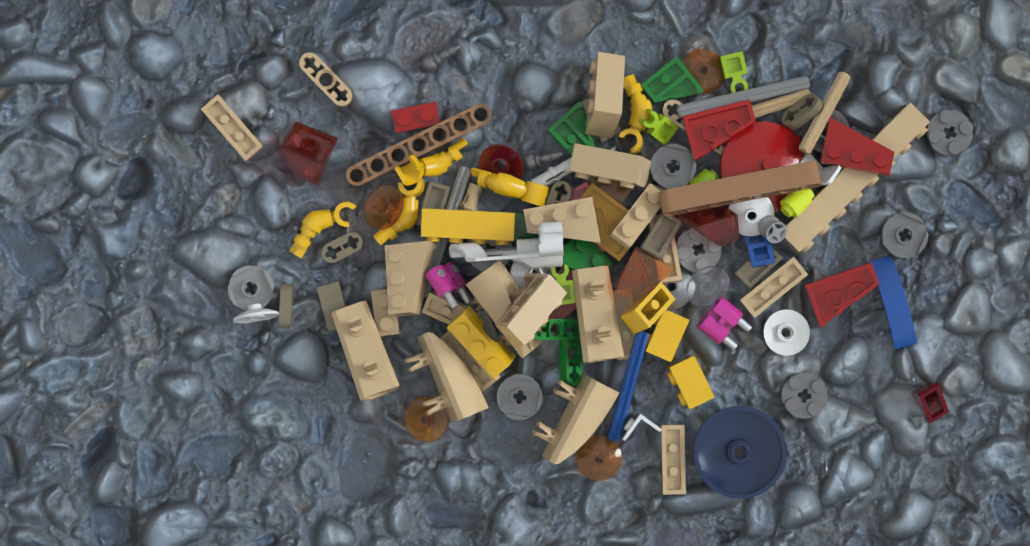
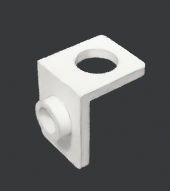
(827, 174)
(631, 424)

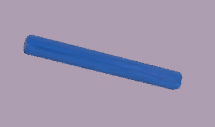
(627, 386)

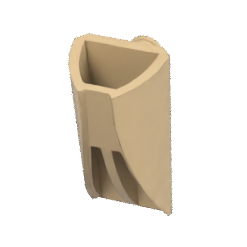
(493, 292)
(596, 315)
(365, 351)
(453, 379)
(582, 416)

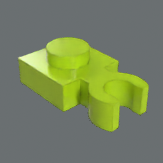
(734, 67)
(659, 126)
(567, 285)

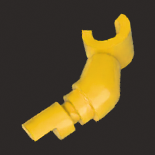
(638, 110)
(430, 166)
(511, 186)
(408, 216)
(316, 222)

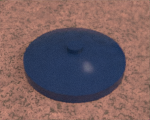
(739, 452)

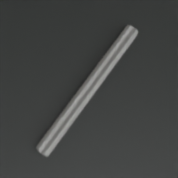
(753, 94)
(453, 204)

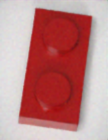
(415, 117)

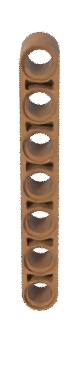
(407, 145)
(740, 188)

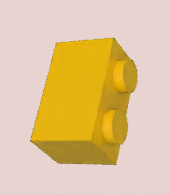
(648, 309)
(666, 335)
(690, 382)

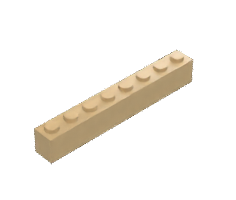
(849, 183)

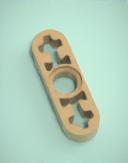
(318, 63)

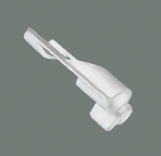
(530, 253)

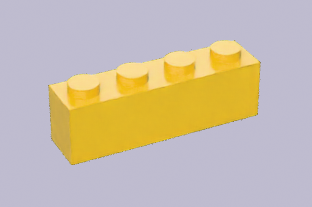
(467, 225)

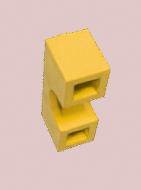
(469, 331)

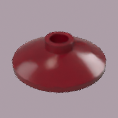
(491, 157)

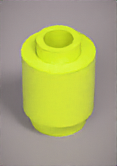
(796, 202)

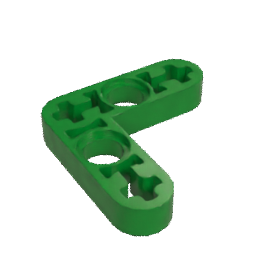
(566, 340)

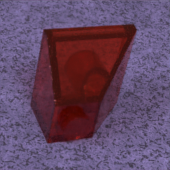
(308, 152)
(715, 223)

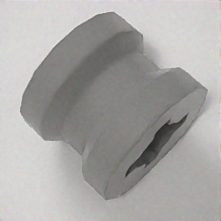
(778, 228)

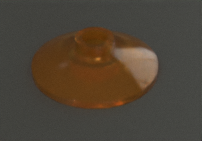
(709, 60)
(383, 207)
(435, 424)
(586, 458)

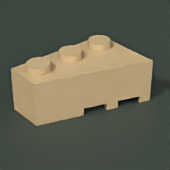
(606, 94)
(609, 166)
(577, 219)
(406, 276)
(531, 308)

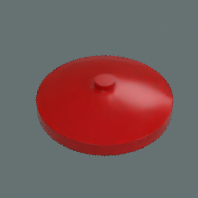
(758, 149)

